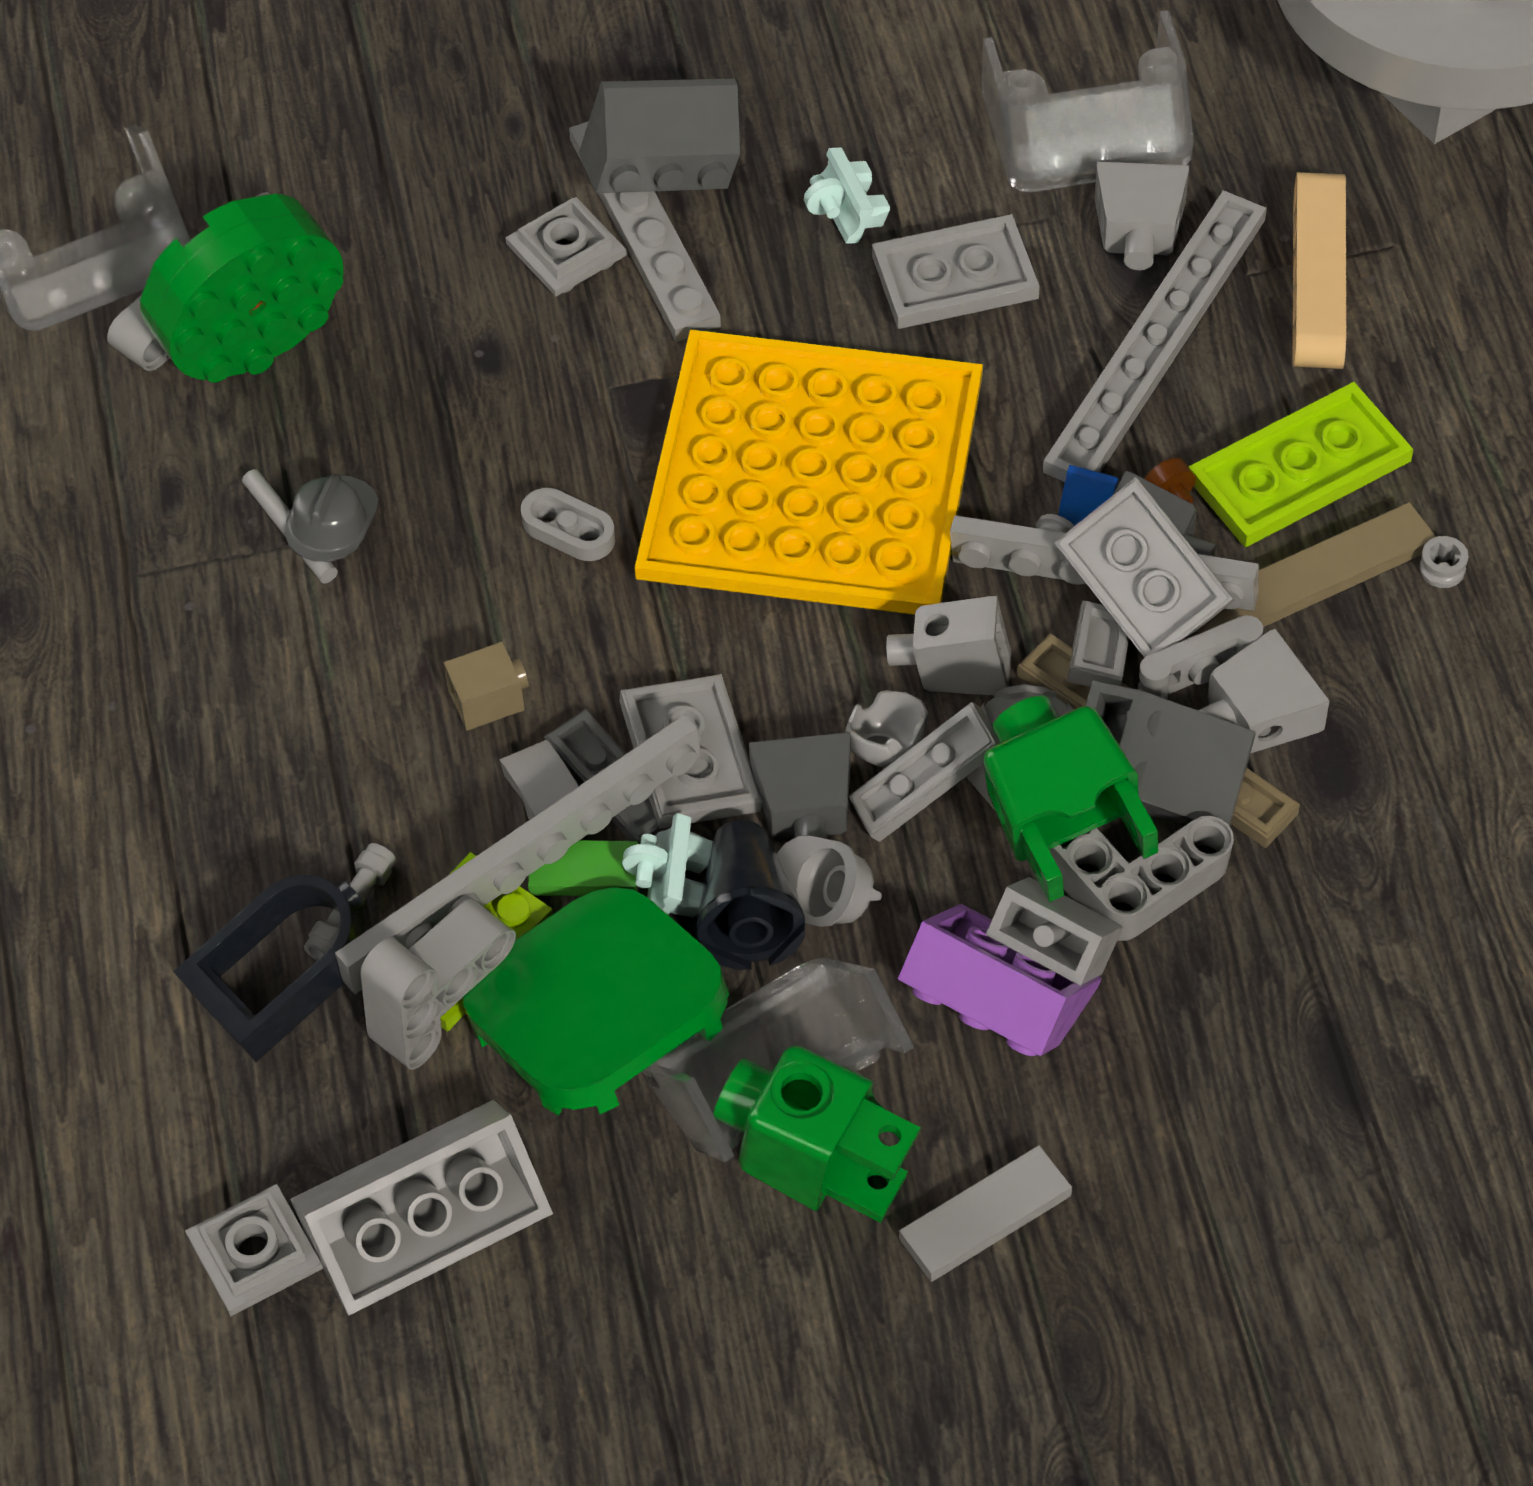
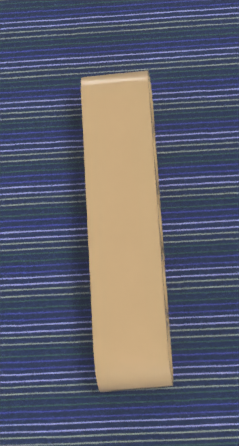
(1319, 271)

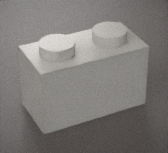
(1055, 933)

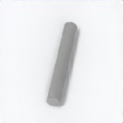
(278, 513)

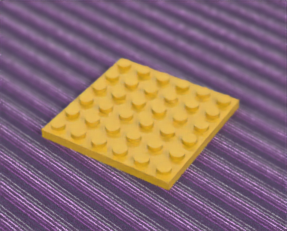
(810, 473)

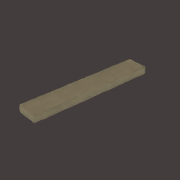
(1334, 566)
(1260, 808)

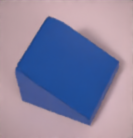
(1084, 493)

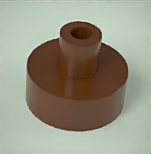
(1173, 477)

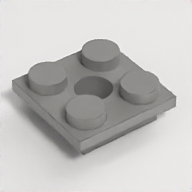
(566, 265)
(252, 1278)

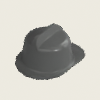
(330, 517)

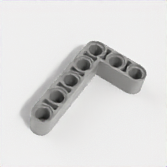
(1135, 881)

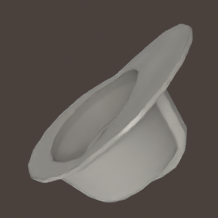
(827, 880)

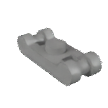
(1196, 657)

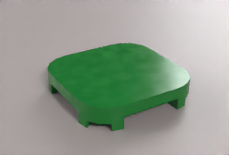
(597, 998)

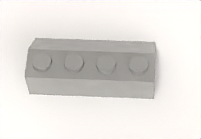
(422, 1206)

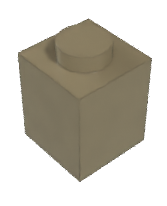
(486, 685)

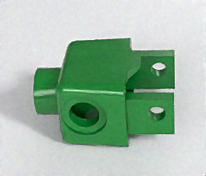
(1058, 782)
(815, 1131)

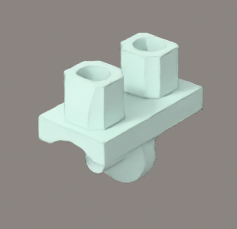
(842, 196)
(662, 862)

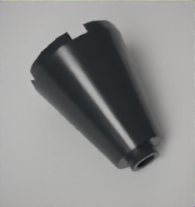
(747, 900)

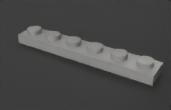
(659, 257)
(1033, 552)

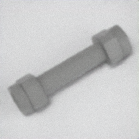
(372, 868)

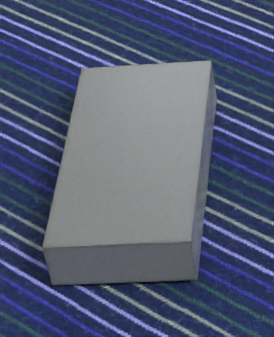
(1097, 647)

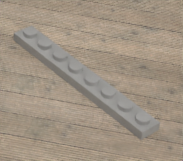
(1156, 337)
(534, 843)

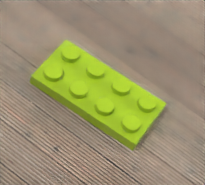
(1300, 464)

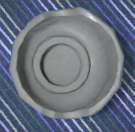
(887, 727)

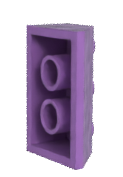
(991, 983)

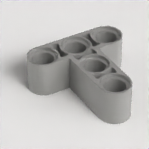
(416, 986)

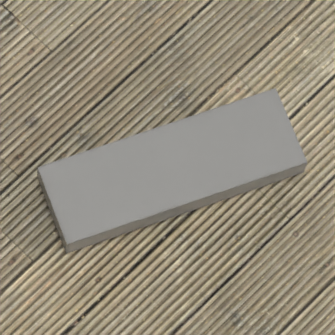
(924, 772)
(985, 1213)

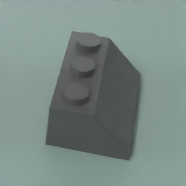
(662, 135)

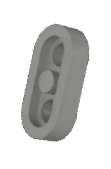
(571, 525)

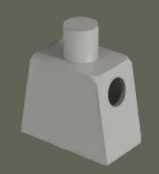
(1140, 209)
(956, 647)
(1267, 693)

